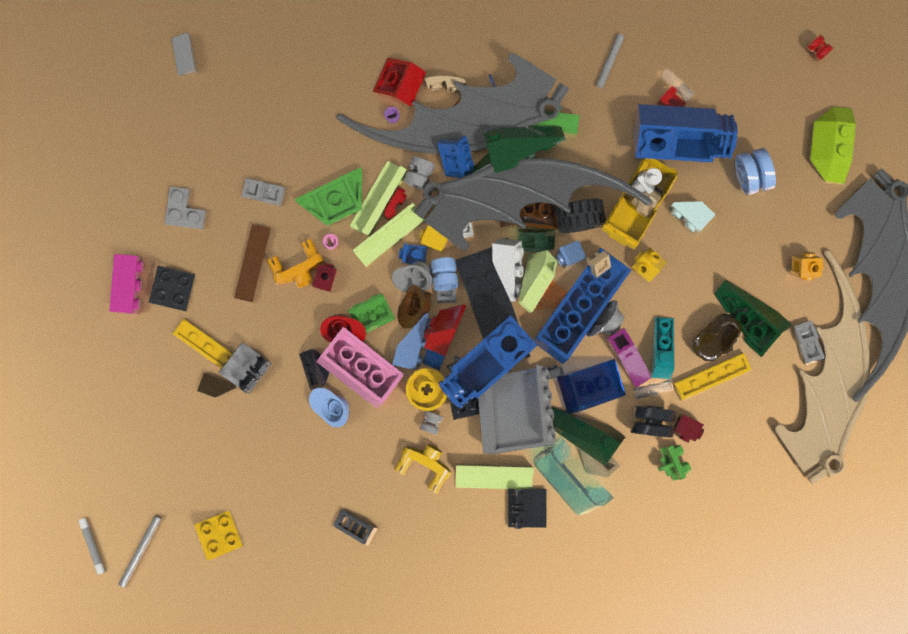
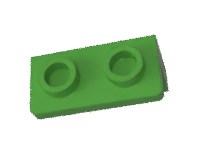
(372, 312)

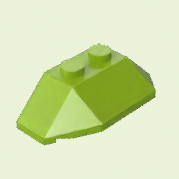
(833, 144)

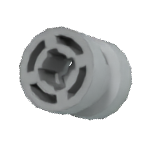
(432, 418)

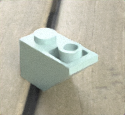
(694, 214)

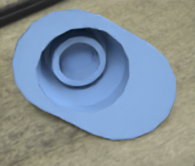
(329, 407)

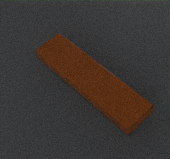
(252, 263)

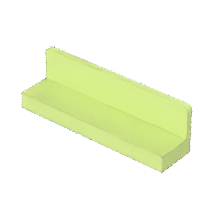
(378, 198)
(388, 235)
(494, 476)

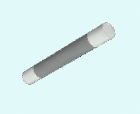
(91, 546)

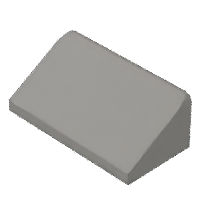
(184, 54)

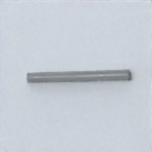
(140, 550)

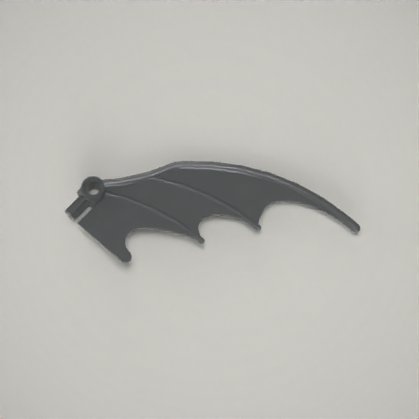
(478, 112)
(504, 194)
(885, 261)

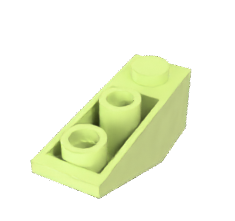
(538, 275)

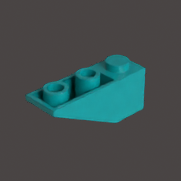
(663, 348)

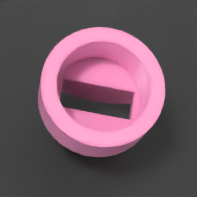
(333, 239)

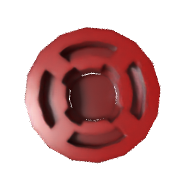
(822, 51)

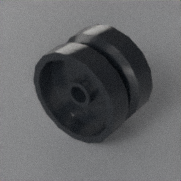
(653, 419)

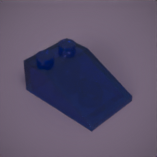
(591, 386)

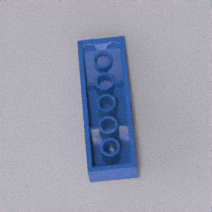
(580, 310)

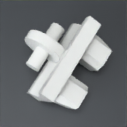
(647, 180)

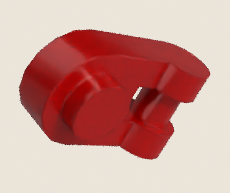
(398, 198)

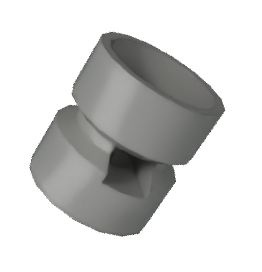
(418, 173)

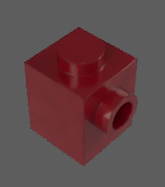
(325, 277)
(688, 428)

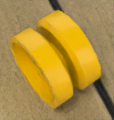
(416, 393)

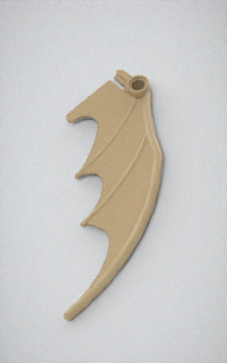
(829, 395)

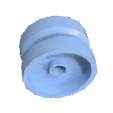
(755, 171)

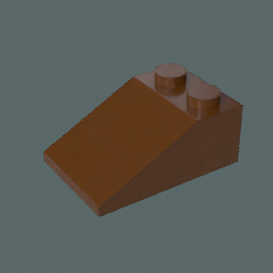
(536, 217)

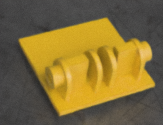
(218, 535)

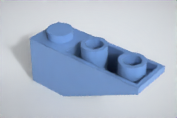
(409, 348)

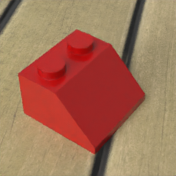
(399, 81)
(443, 329)

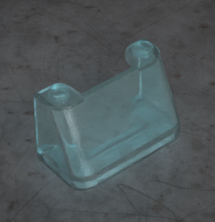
(551, 466)

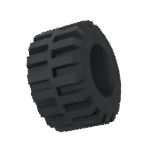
(584, 216)

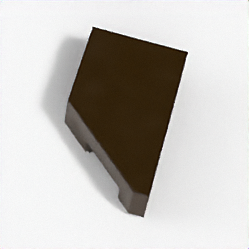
(214, 386)

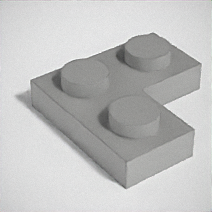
(178, 212)

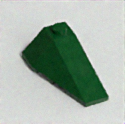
(512, 145)
(759, 322)
(590, 436)

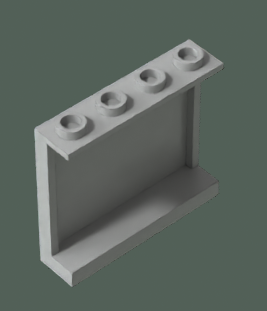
(517, 412)

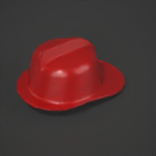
(332, 326)

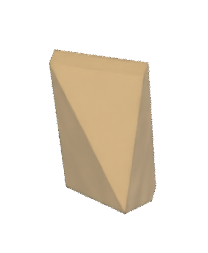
(596, 468)

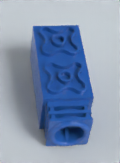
(683, 133)
(487, 362)

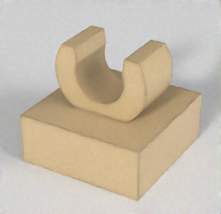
(643, 209)
(599, 263)

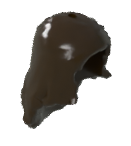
(717, 337)

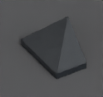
(314, 372)

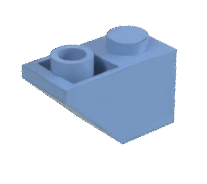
(570, 254)

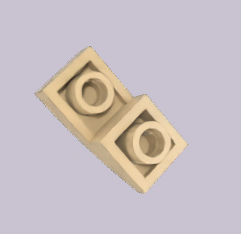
(437, 83)

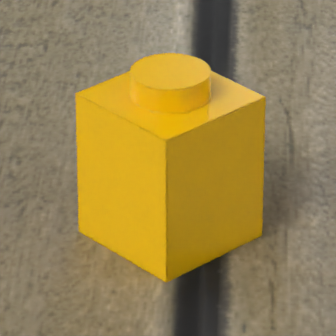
(433, 239)

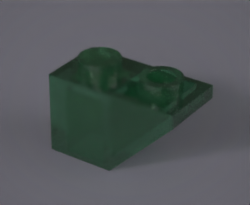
(536, 239)

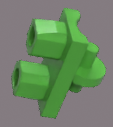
(671, 463)

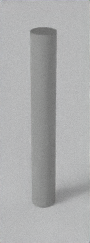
(610, 60)

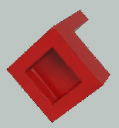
(671, 98)

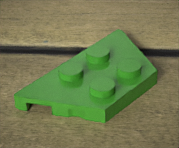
(335, 199)

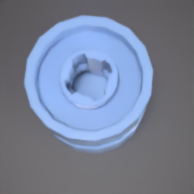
(444, 277)

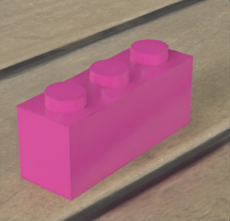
(126, 284)

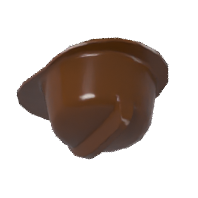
(414, 304)

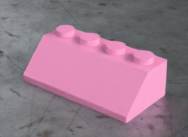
(360, 368)

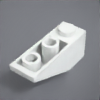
(507, 260)

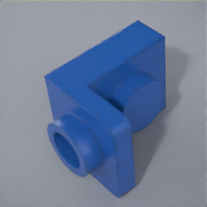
(412, 253)

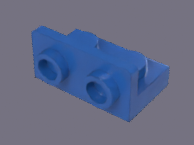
(456, 157)

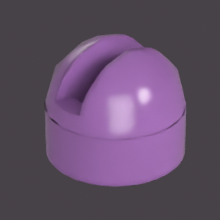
(391, 112)

